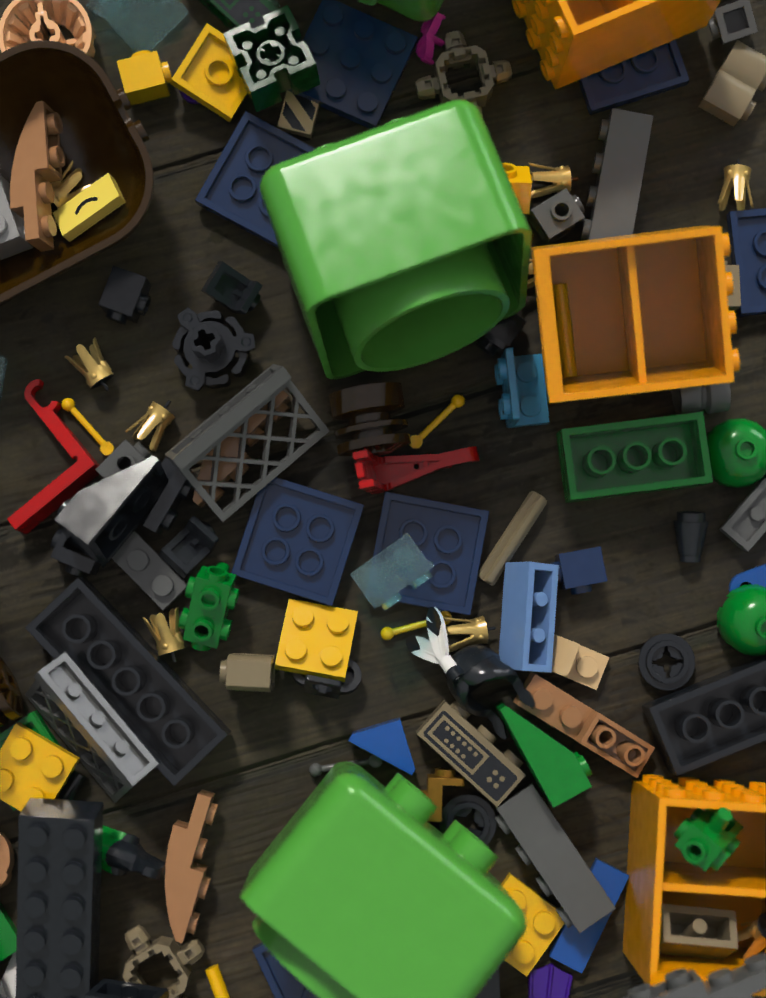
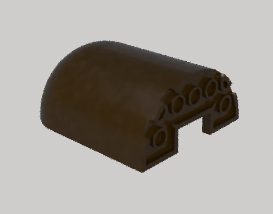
(94, 137)

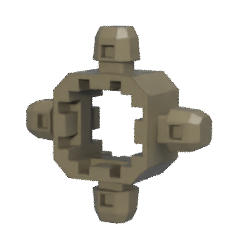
(456, 56)
(190, 952)

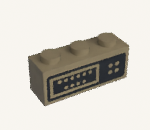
(472, 752)

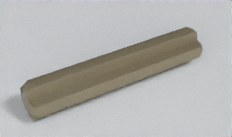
(512, 537)

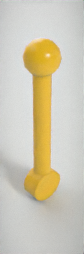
(457, 402)
(106, 448)
(388, 633)

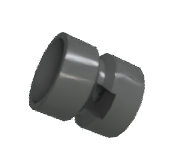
(710, 398)

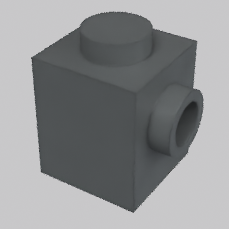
(733, 22)
(557, 216)
(122, 458)

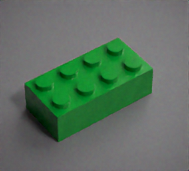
(634, 457)

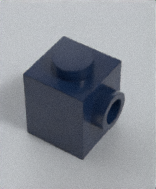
(580, 569)

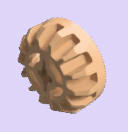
(34, 18)

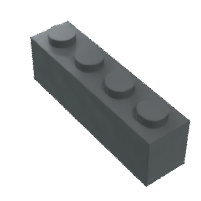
(618, 175)
(555, 858)

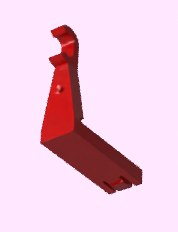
(390, 472)
(69, 481)

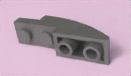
(720, 984)

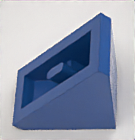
(387, 742)

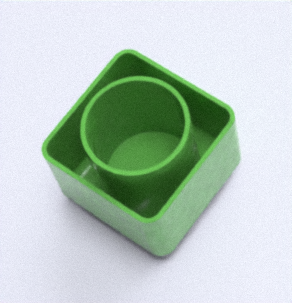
(400, 240)
(377, 898)

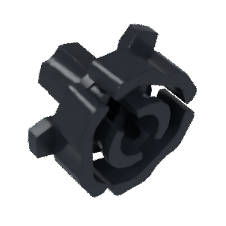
(207, 327)

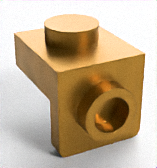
(435, 783)

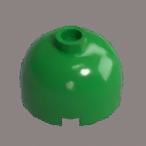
(737, 452)
(743, 620)

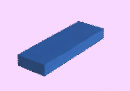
(576, 948)

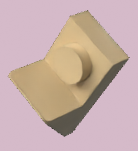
(578, 662)

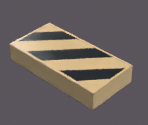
(298, 115)

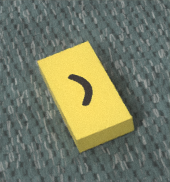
(88, 207)

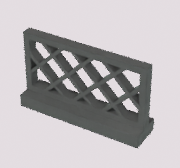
(227, 420)
(91, 727)

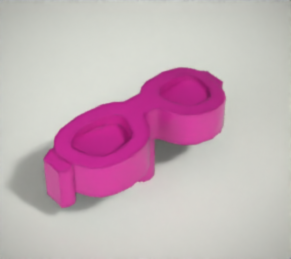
(425, 45)

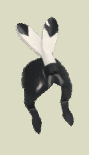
(466, 669)

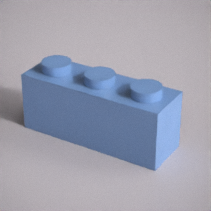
(528, 616)

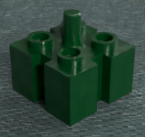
(272, 58)

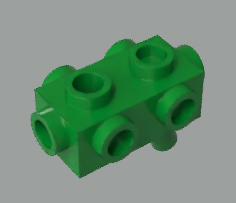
(211, 598)
(708, 837)

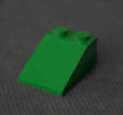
(554, 767)

